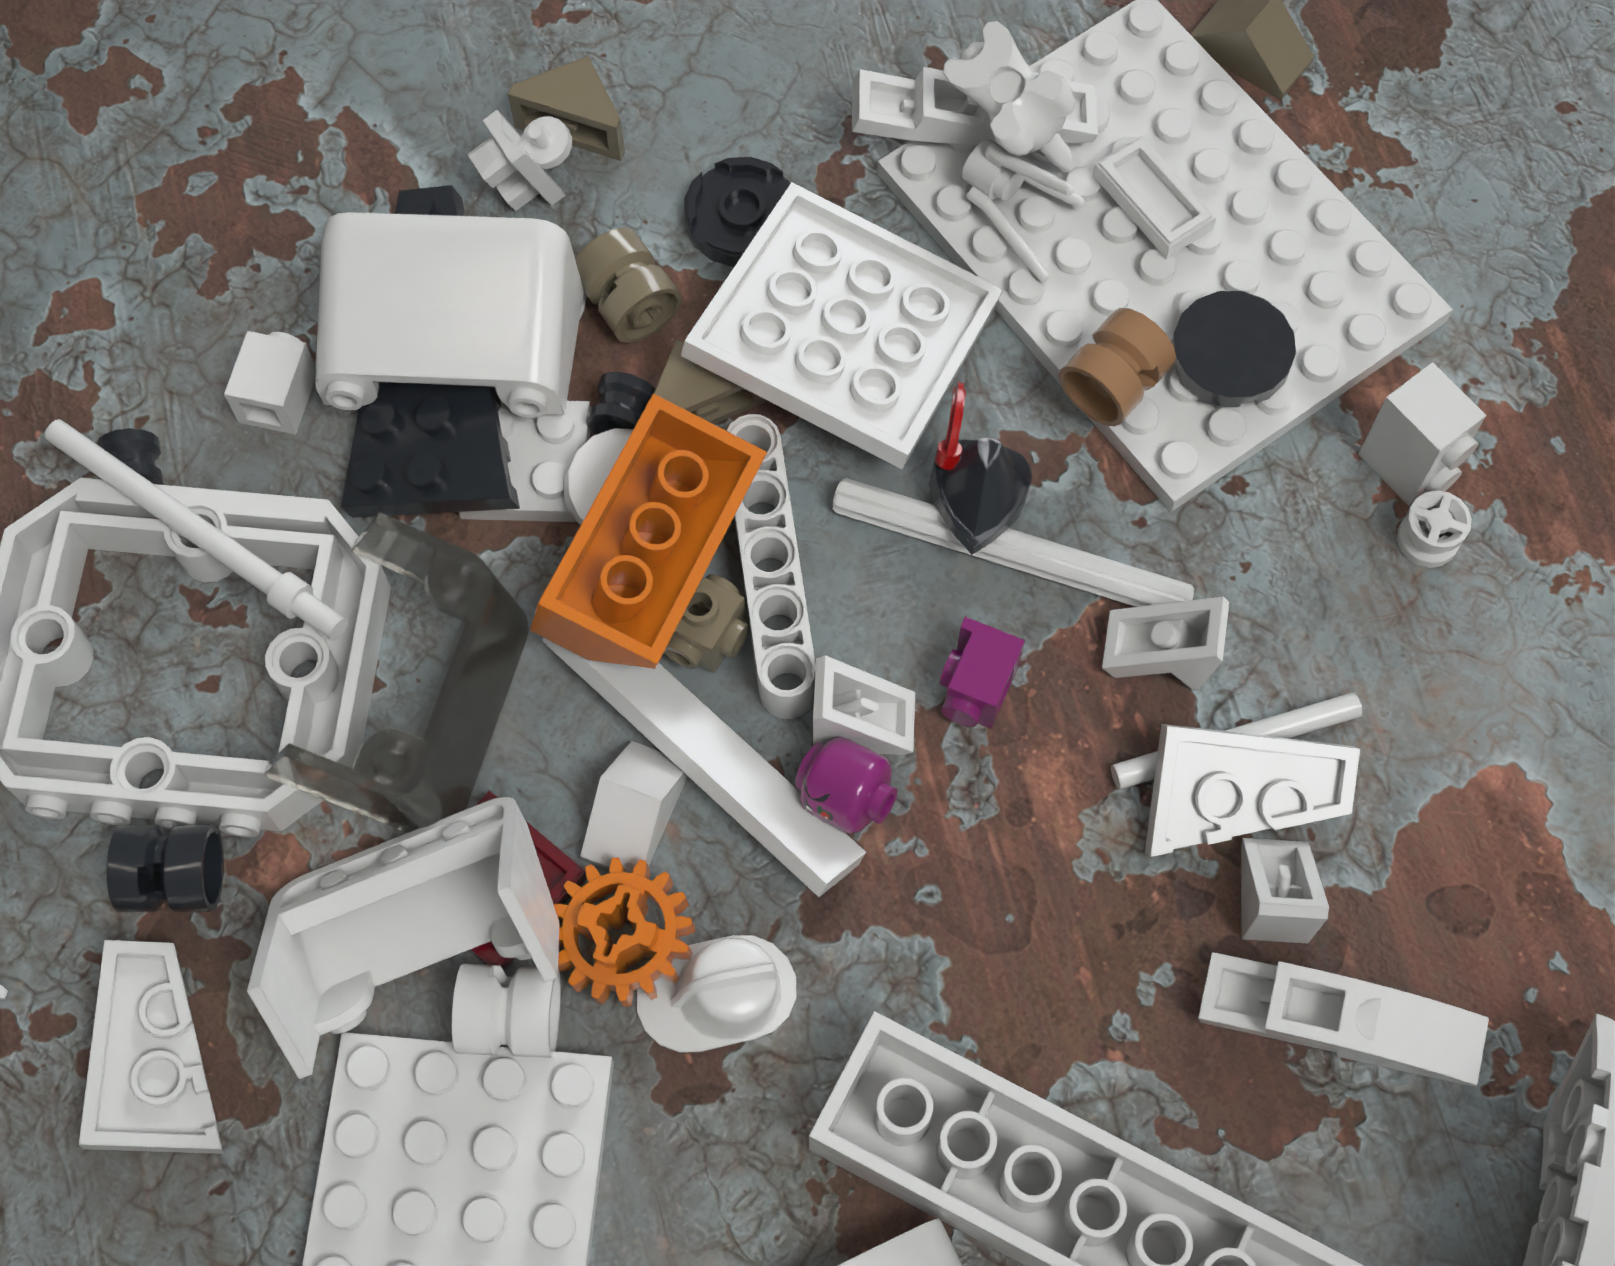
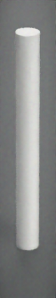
(1283, 725)

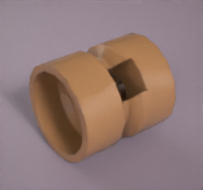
(1111, 376)

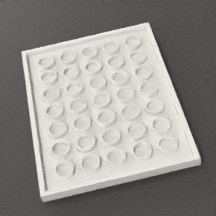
(1275, 236)

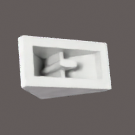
(862, 709)
(632, 807)
(1280, 891)

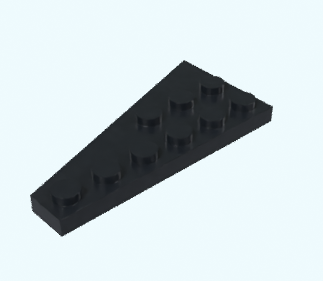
(429, 442)

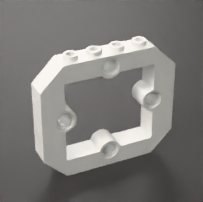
(38, 593)

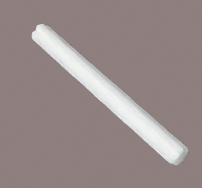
(1011, 548)

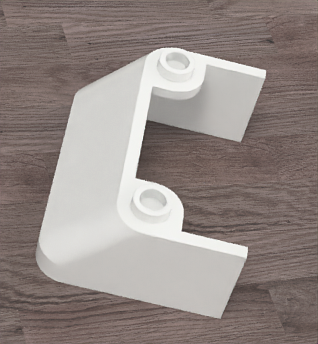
(395, 913)

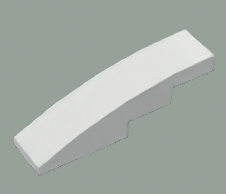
(941, 113)

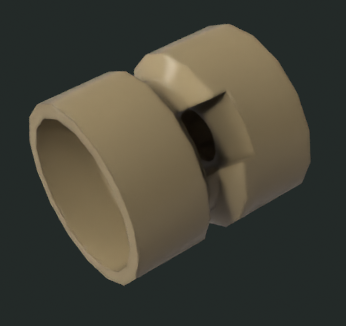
(627, 285)

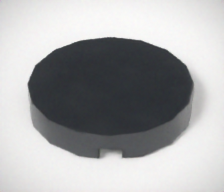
(731, 206)
(1233, 348)

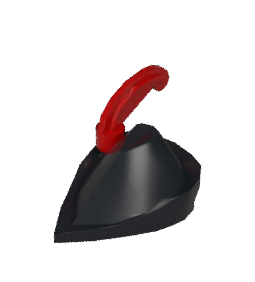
(977, 483)

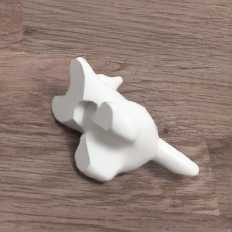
(1021, 104)

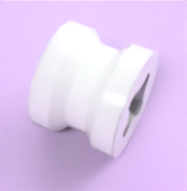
(1445, 518)

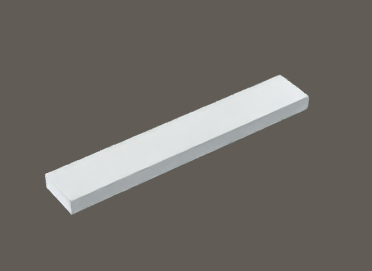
(723, 768)

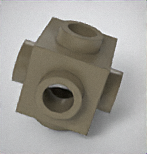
(710, 626)

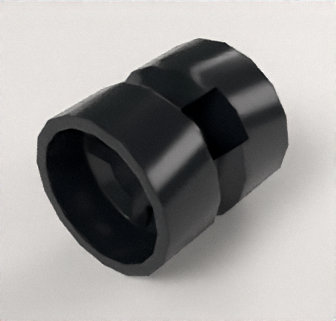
(158, 868)

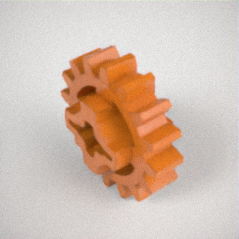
(647, 941)

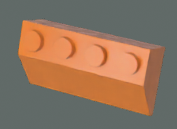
(647, 538)

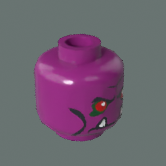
(846, 784)

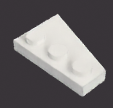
(1243, 783)
(145, 1058)

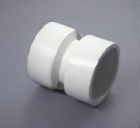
(505, 1011)

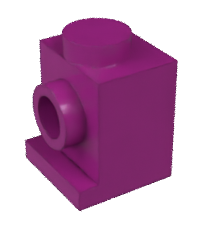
(979, 673)

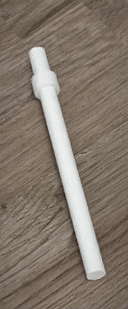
(283, 591)

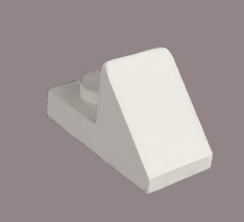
(1167, 638)

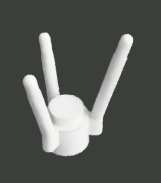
(1000, 174)

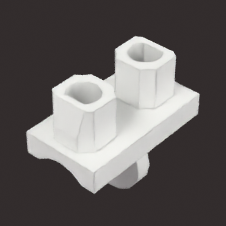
(518, 161)

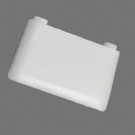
(447, 307)

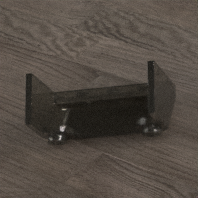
(430, 776)

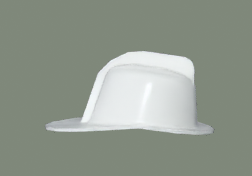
(723, 997)

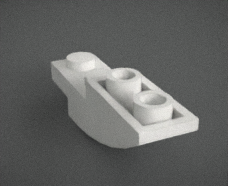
(1345, 1017)

